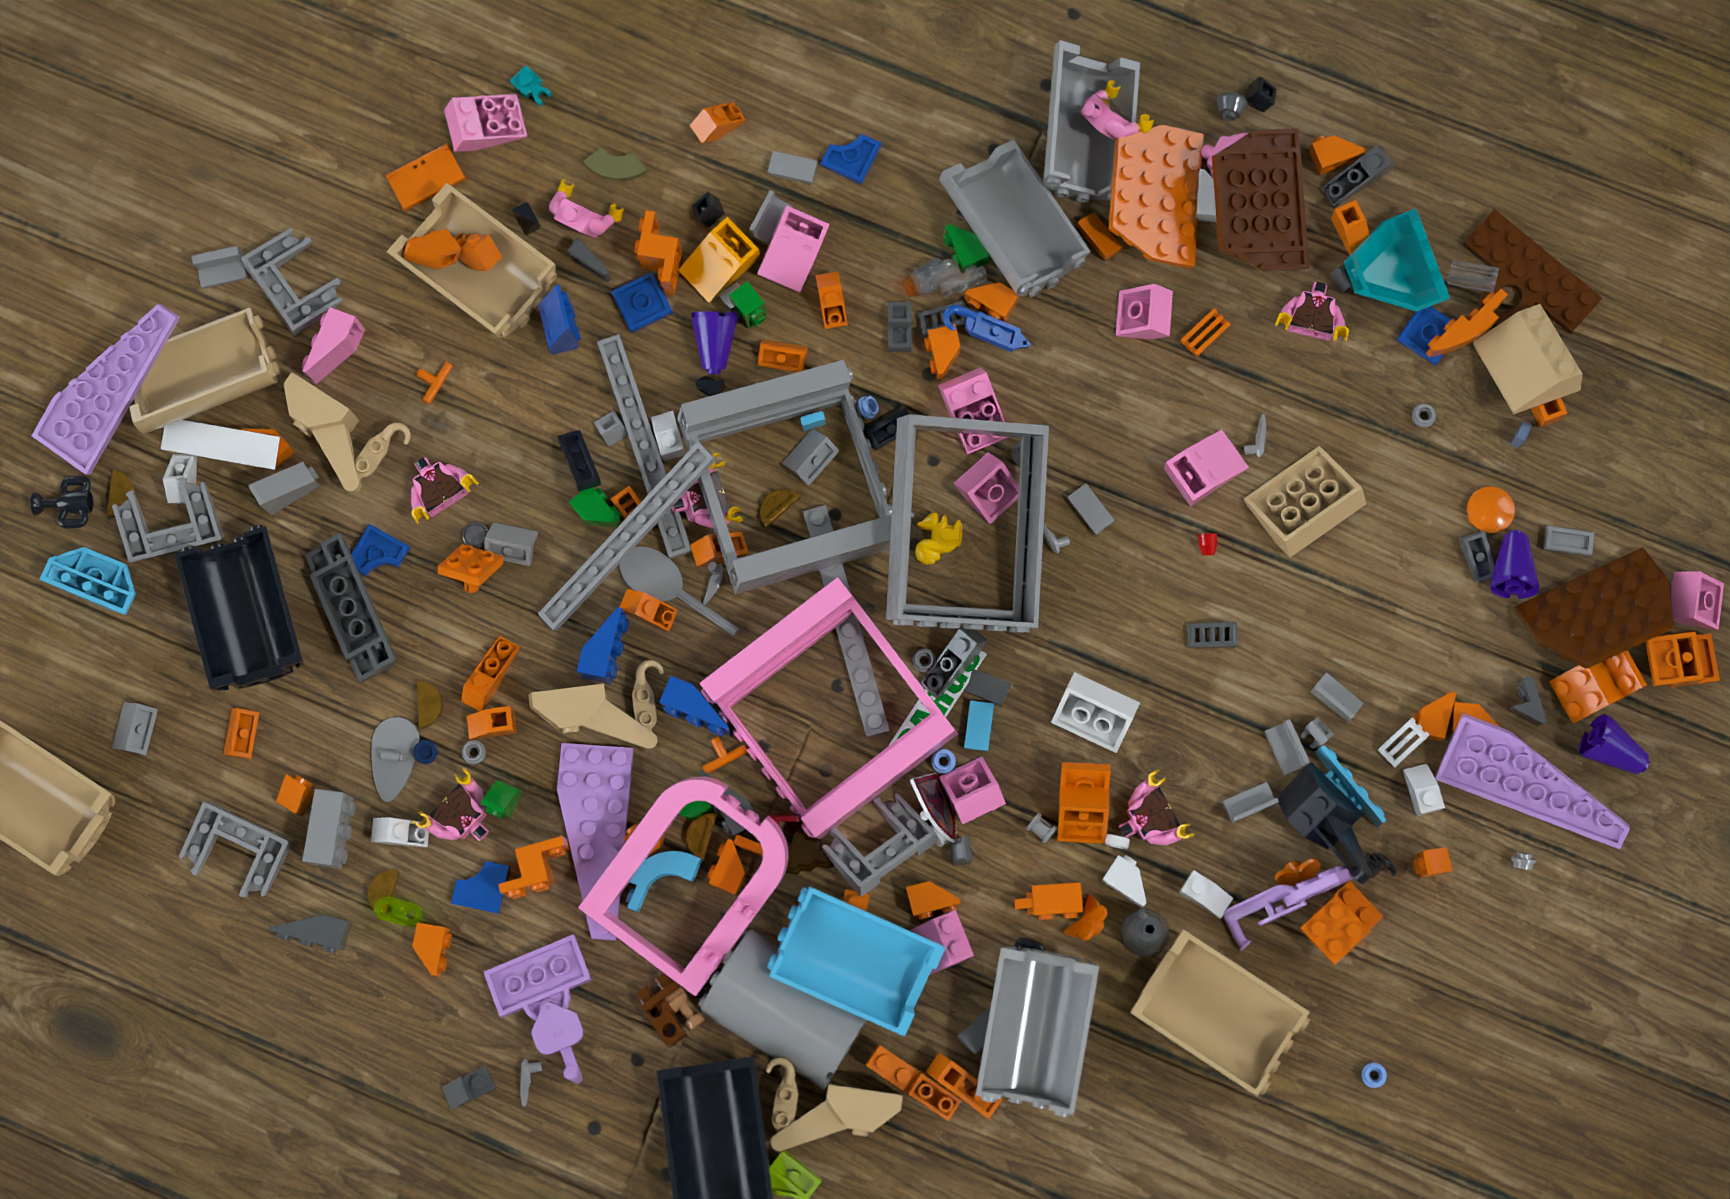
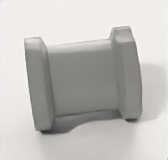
(1041, 828)

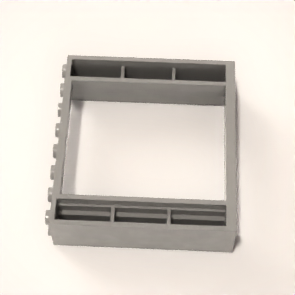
(767, 404)

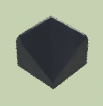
(1261, 94)
(708, 209)
(526, 218)
(710, 386)

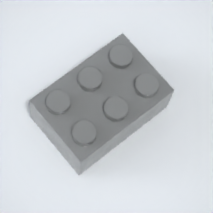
(329, 829)

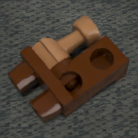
(663, 1006)

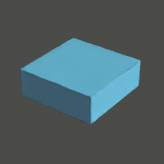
(813, 421)

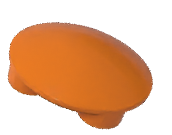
(1490, 509)

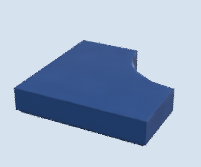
(852, 160)
(377, 550)
(482, 890)

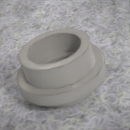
(1428, 410)
(923, 653)
(467, 749)
(1523, 860)

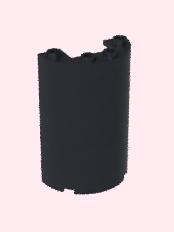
(239, 611)
(715, 1131)

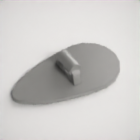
(393, 756)

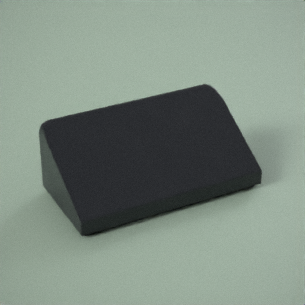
(883, 429)

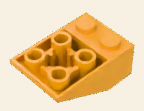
(719, 260)

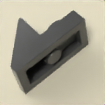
(1532, 708)
(468, 1087)

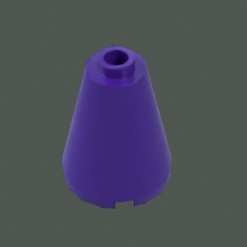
(714, 338)
(1515, 568)
(1613, 746)

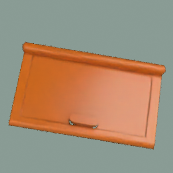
(425, 179)

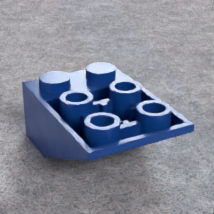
(559, 321)
(601, 651)
(685, 700)

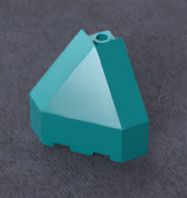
(1398, 265)

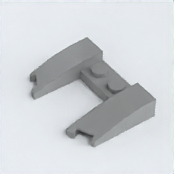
(263, 268)
(143, 544)
(219, 821)
(864, 873)

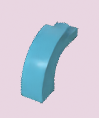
(657, 866)

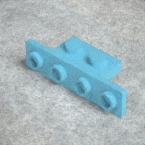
(1343, 780)

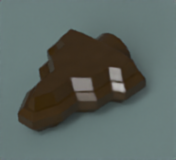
(805, 853)

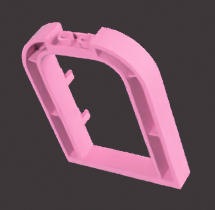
(643, 842)

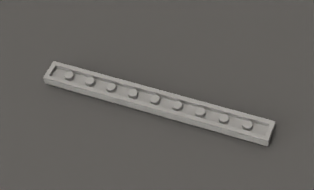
(641, 438)
(627, 536)
(851, 640)

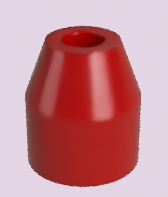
(1207, 543)

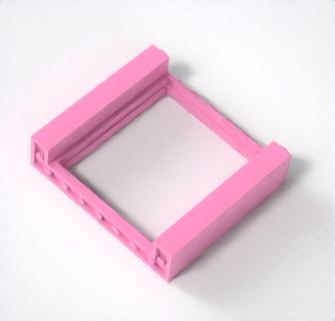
(779, 648)

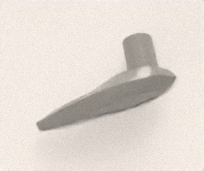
(1260, 437)
(1054, 543)
(714, 581)
(526, 1069)

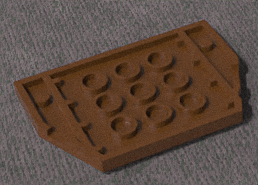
(1262, 200)
(1602, 610)

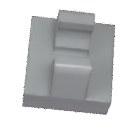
(1319, 731)

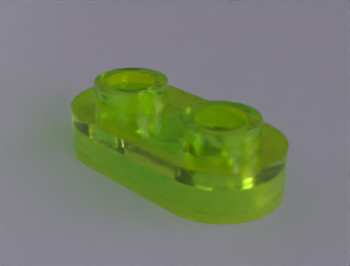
(398, 911)

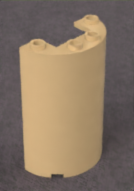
(496, 297)
(205, 371)
(47, 805)
(1220, 1012)

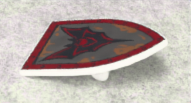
(935, 804)

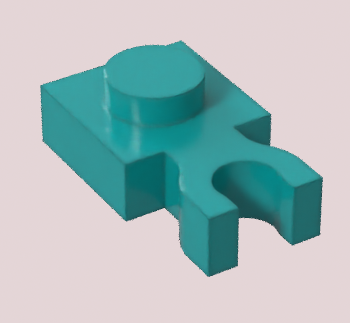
(530, 84)

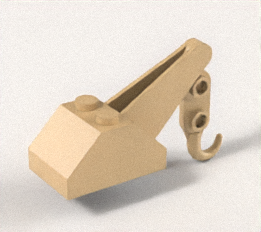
(331, 425)
(588, 708)
(843, 1109)

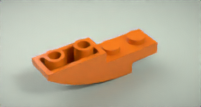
(1462, 331)
(913, 1082)

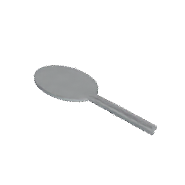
(658, 576)

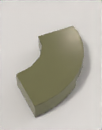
(615, 167)

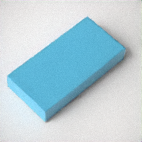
(979, 726)

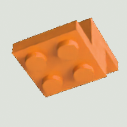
(658, 252)
(1682, 660)
(1594, 688)
(1083, 802)
(535, 867)
(1341, 922)

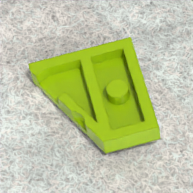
(792, 1177)

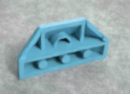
(92, 578)

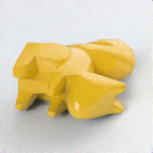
(943, 538)

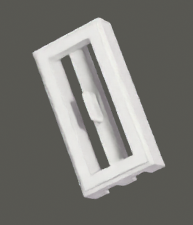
(1417, 729)

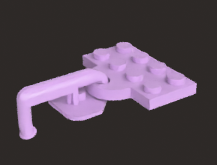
(1291, 896)
(534, 985)

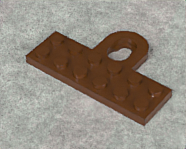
(1531, 272)

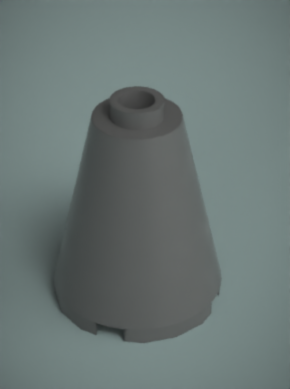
(1135, 936)

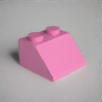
(1144, 312)
(988, 487)
(1696, 599)
(972, 790)
(949, 933)

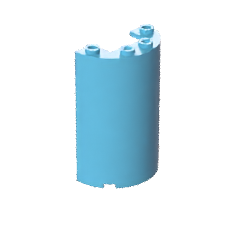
(854, 960)

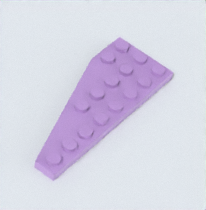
(92, 405)
(1511, 773)
(595, 808)

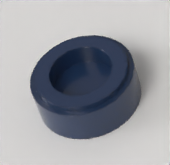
(425, 752)

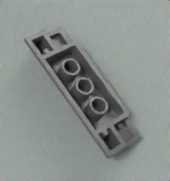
(350, 608)

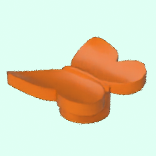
(1297, 872)
(1089, 924)

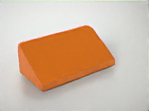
(1099, 236)
(782, 355)
(241, 733)

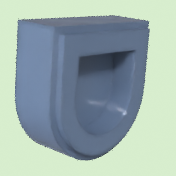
(1521, 434)

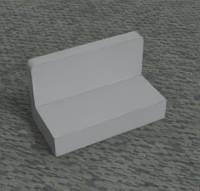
(767, 219)
(220, 267)
(811, 456)
(511, 542)
(1337, 697)
(134, 728)
(1287, 747)
(1249, 802)

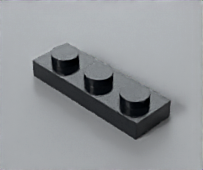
(579, 460)

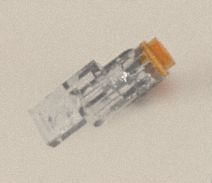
(944, 276)

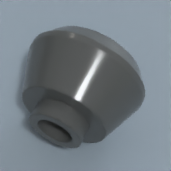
(1231, 105)

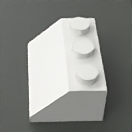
(1095, 712)

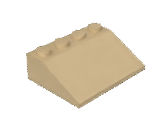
(1529, 360)
(1305, 501)

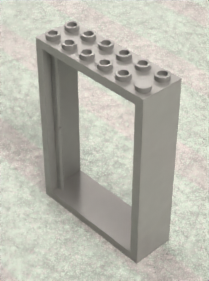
(1028, 535)

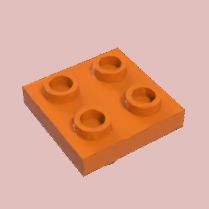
(470, 566)

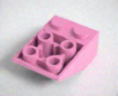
(484, 121)
(793, 248)
(333, 344)
(972, 398)
(1205, 467)

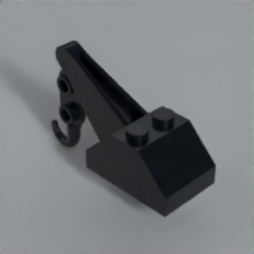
(1326, 818)

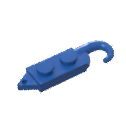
(988, 328)

